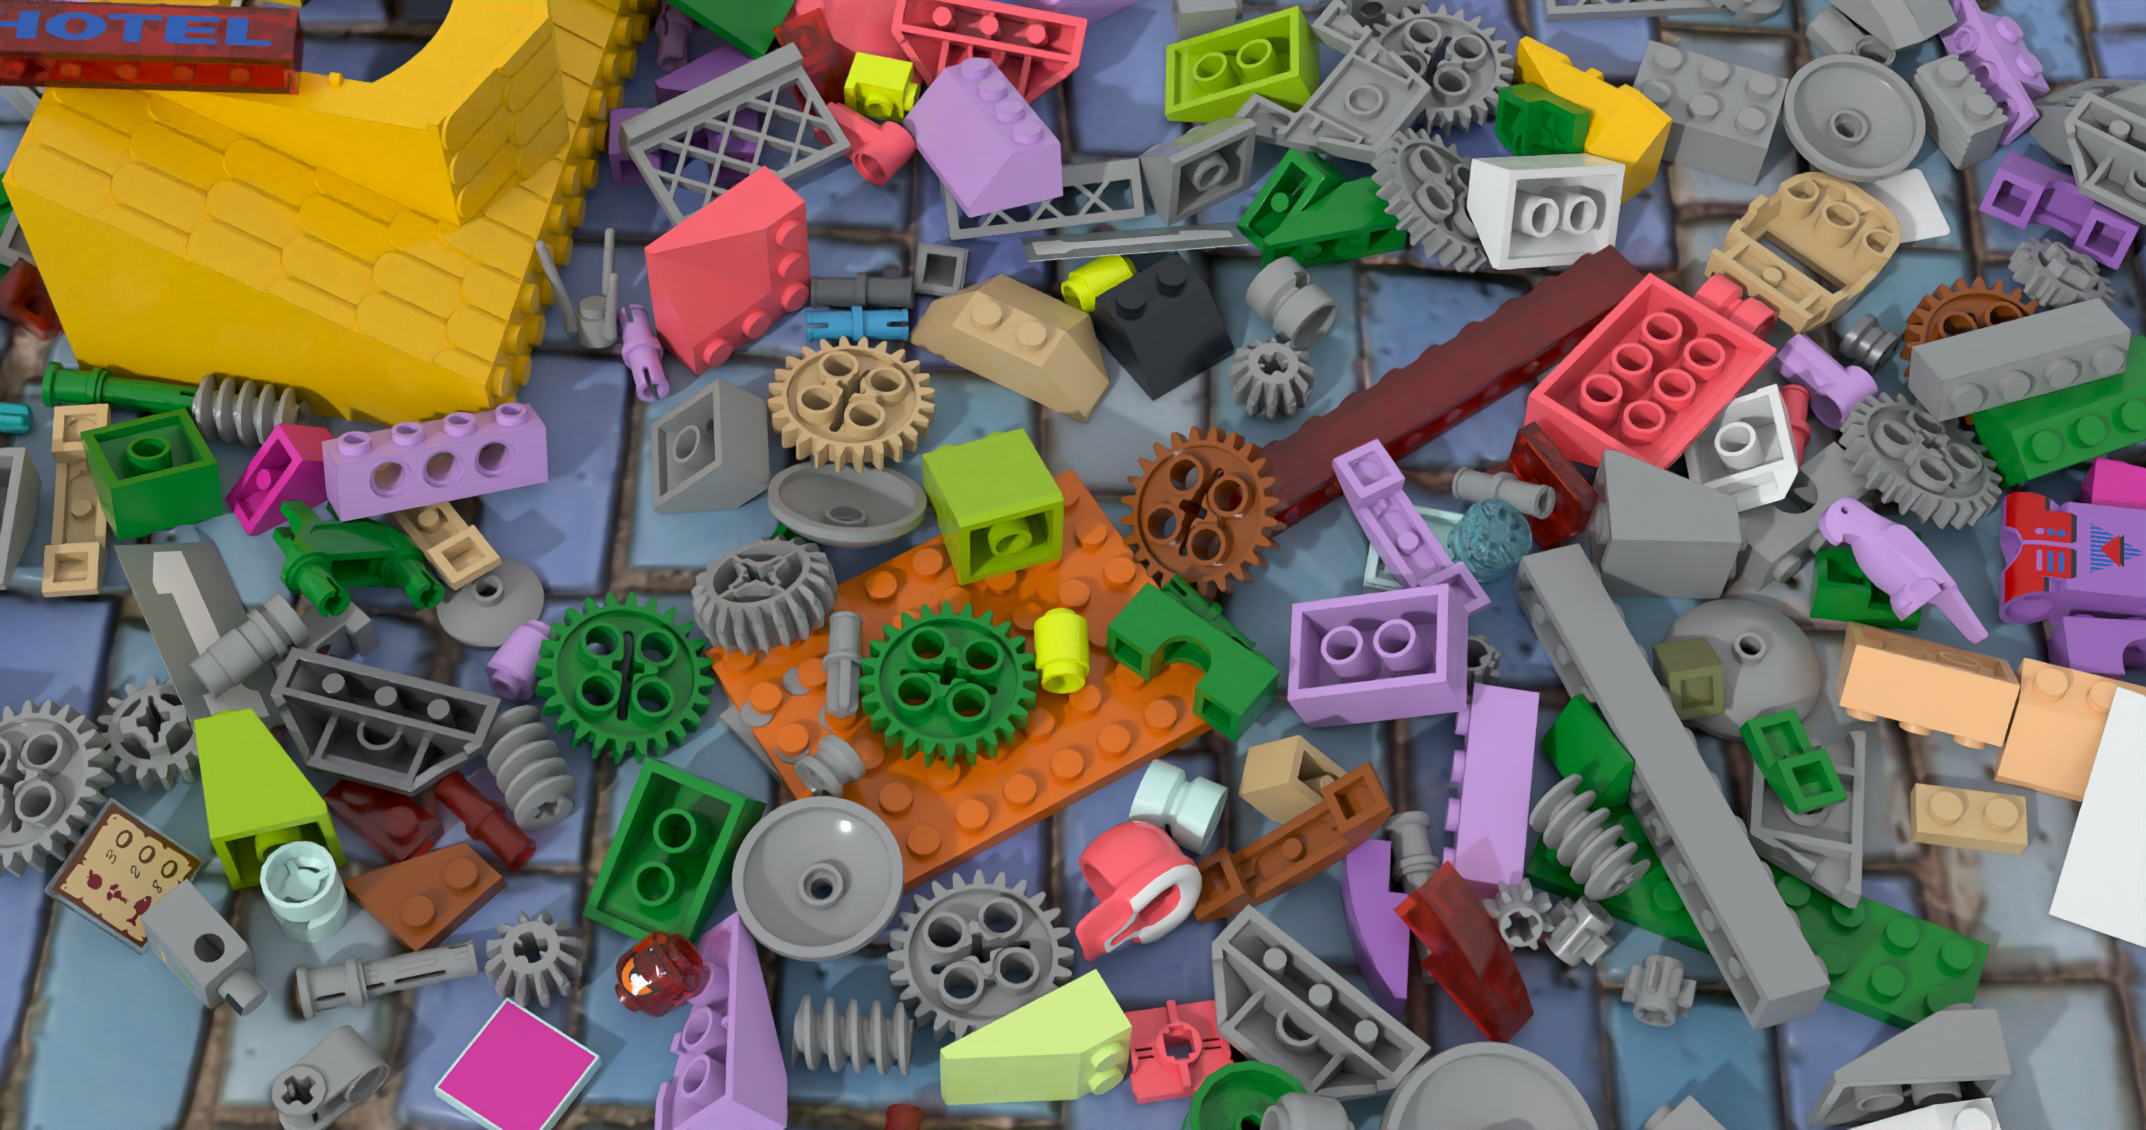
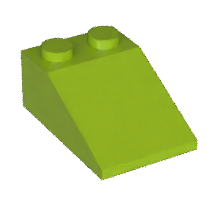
(1223, 68)

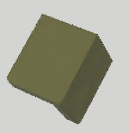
(1691, 676)

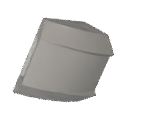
(1899, 21)

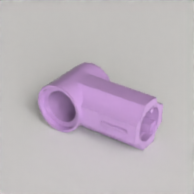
(1830, 385)

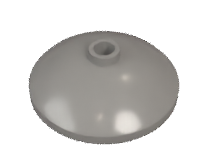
(1863, 103)
(846, 506)
(1775, 679)
(810, 847)

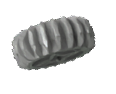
(764, 595)

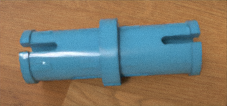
(856, 324)

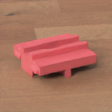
(1162, 1076)

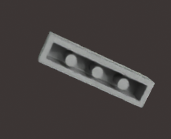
(2018, 359)

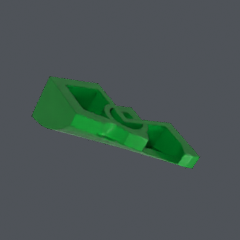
(1539, 122)

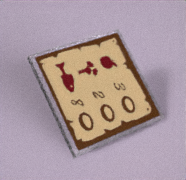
(121, 873)

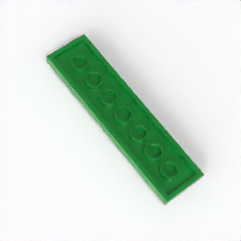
(1873, 954)

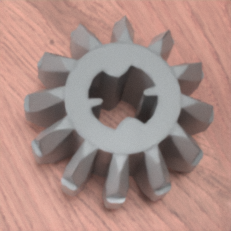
(1271, 378)
(527, 980)

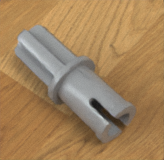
(843, 664)

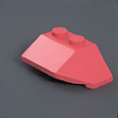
(1025, 43)

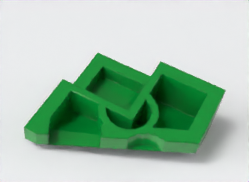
(1845, 593)

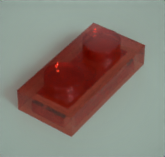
(384, 819)

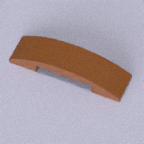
(1296, 850)

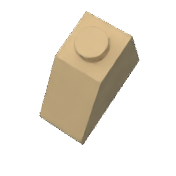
(1286, 777)

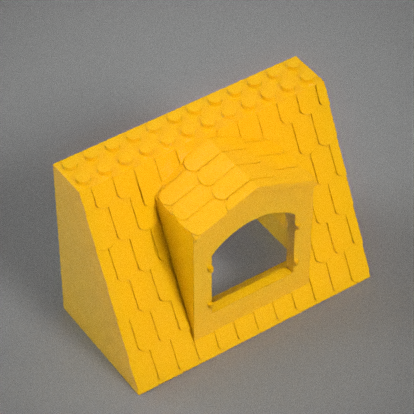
(338, 232)

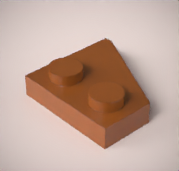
(427, 895)

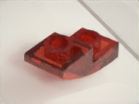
(819, 55)

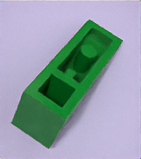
(1337, 228)

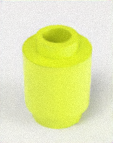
(1094, 279)
(1061, 650)

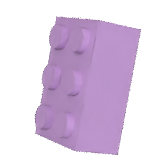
(1378, 656)

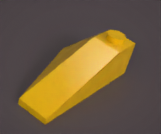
(1621, 122)

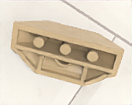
(1019, 343)

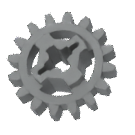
(2058, 275)
(136, 729)

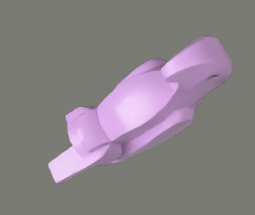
(1898, 564)

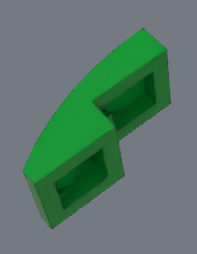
(1790, 765)

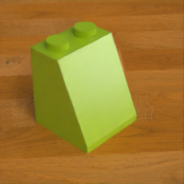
(994, 505)
(256, 796)

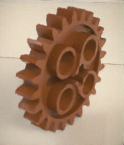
(1959, 312)
(1164, 493)

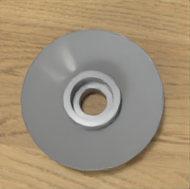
(490, 620)

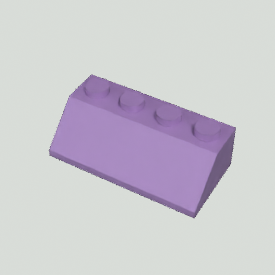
(985, 140)

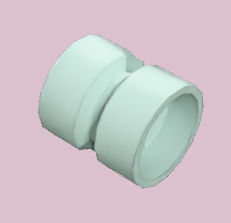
(1179, 806)
(304, 891)

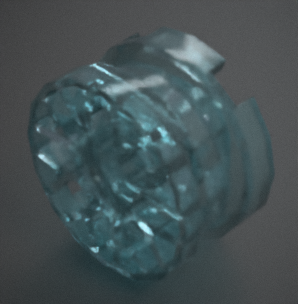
(1479, 529)

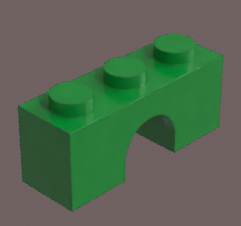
(1161, 631)

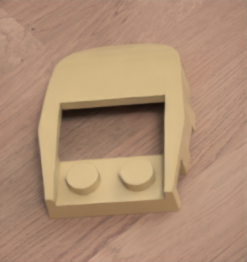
(1824, 226)

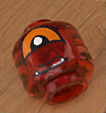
(658, 973)

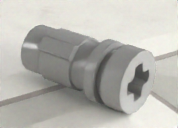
(250, 646)

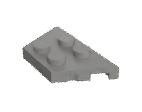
(1820, 844)

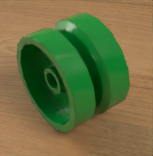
(1238, 1096)

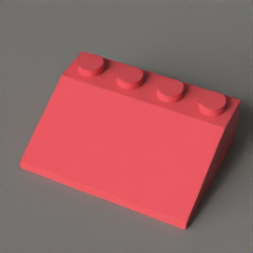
(1646, 378)

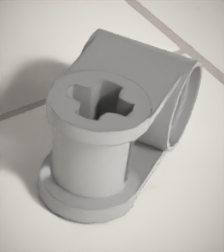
(329, 1081)

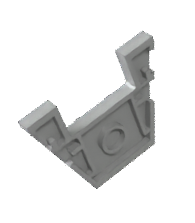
(1356, 105)

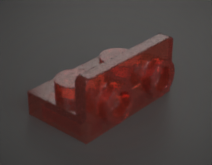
(1540, 462)

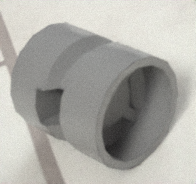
(1296, 305)

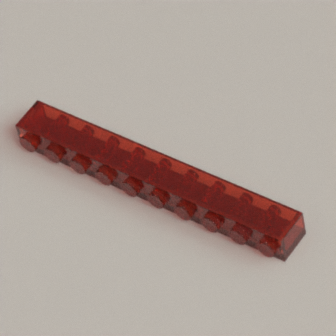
(1448, 381)

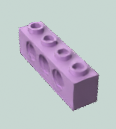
(460, 472)

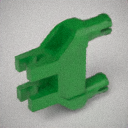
(354, 553)

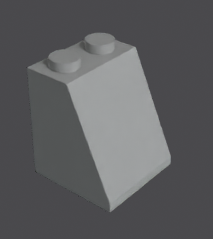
(1661, 532)

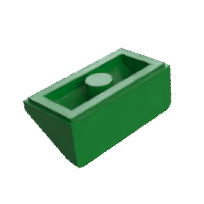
(1586, 746)

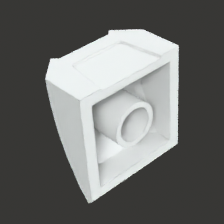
(1747, 450)

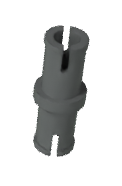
(862, 291)

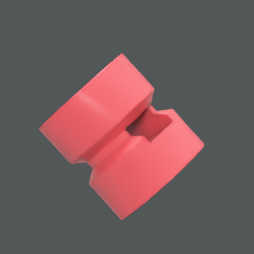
(1727, 300)

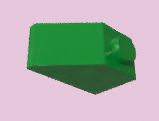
(1292, 188)

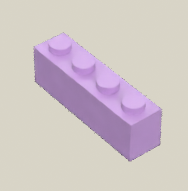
(1493, 787)

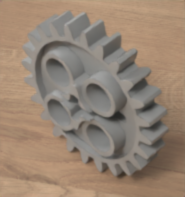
(1466, 79)
(1429, 197)
(1920, 461)
(47, 782)
(965, 915)

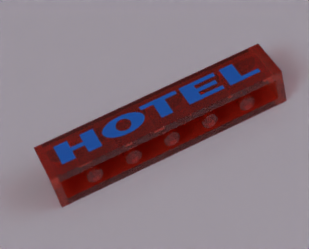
(150, 47)

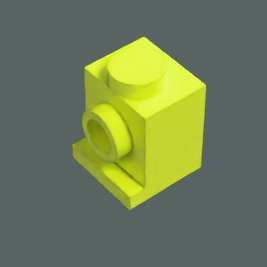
(881, 87)

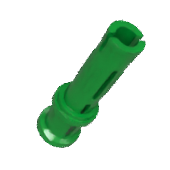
(100, 387)

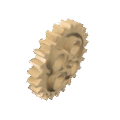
(878, 422)

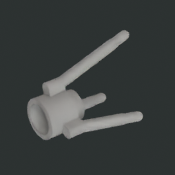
(597, 315)

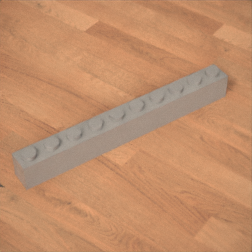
(1673, 792)

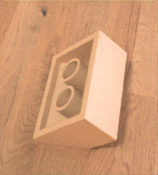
(1926, 686)
(2056, 728)

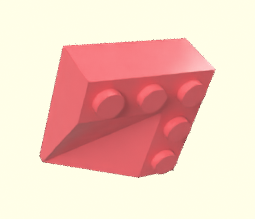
(730, 271)

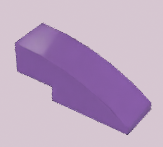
(1373, 927)

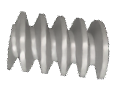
(244, 415)
(529, 769)
(1583, 841)
(853, 1036)

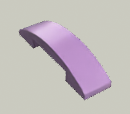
(1397, 529)

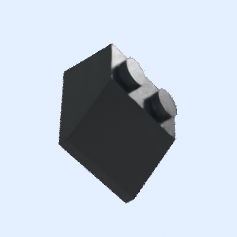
(1162, 326)

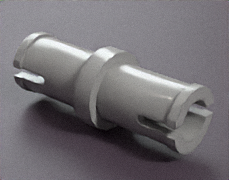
(1506, 487)

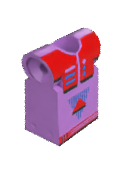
(2070, 560)

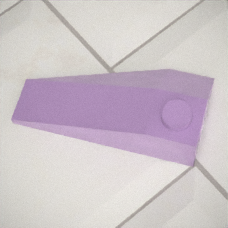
(729, 1050)

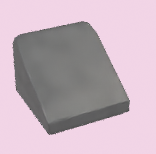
(940, 269)

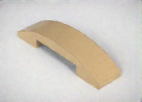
(80, 530)
(449, 545)

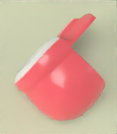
(1141, 885)

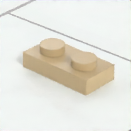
(1968, 819)

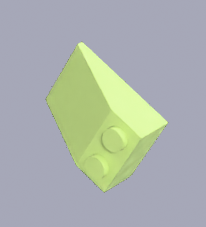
(1043, 1051)

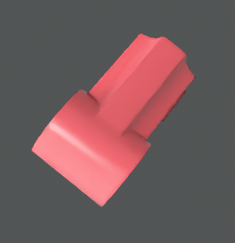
(875, 149)

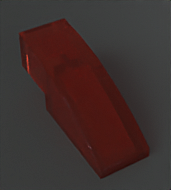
(1467, 953)

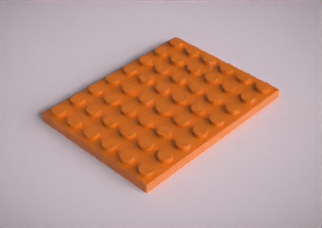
(1071, 740)

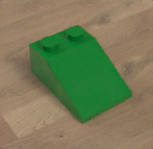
(671, 853)

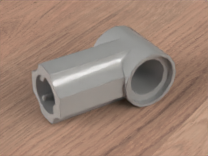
(1838, 34)

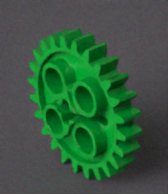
(574, 670)
(936, 724)

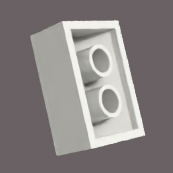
(1544, 207)

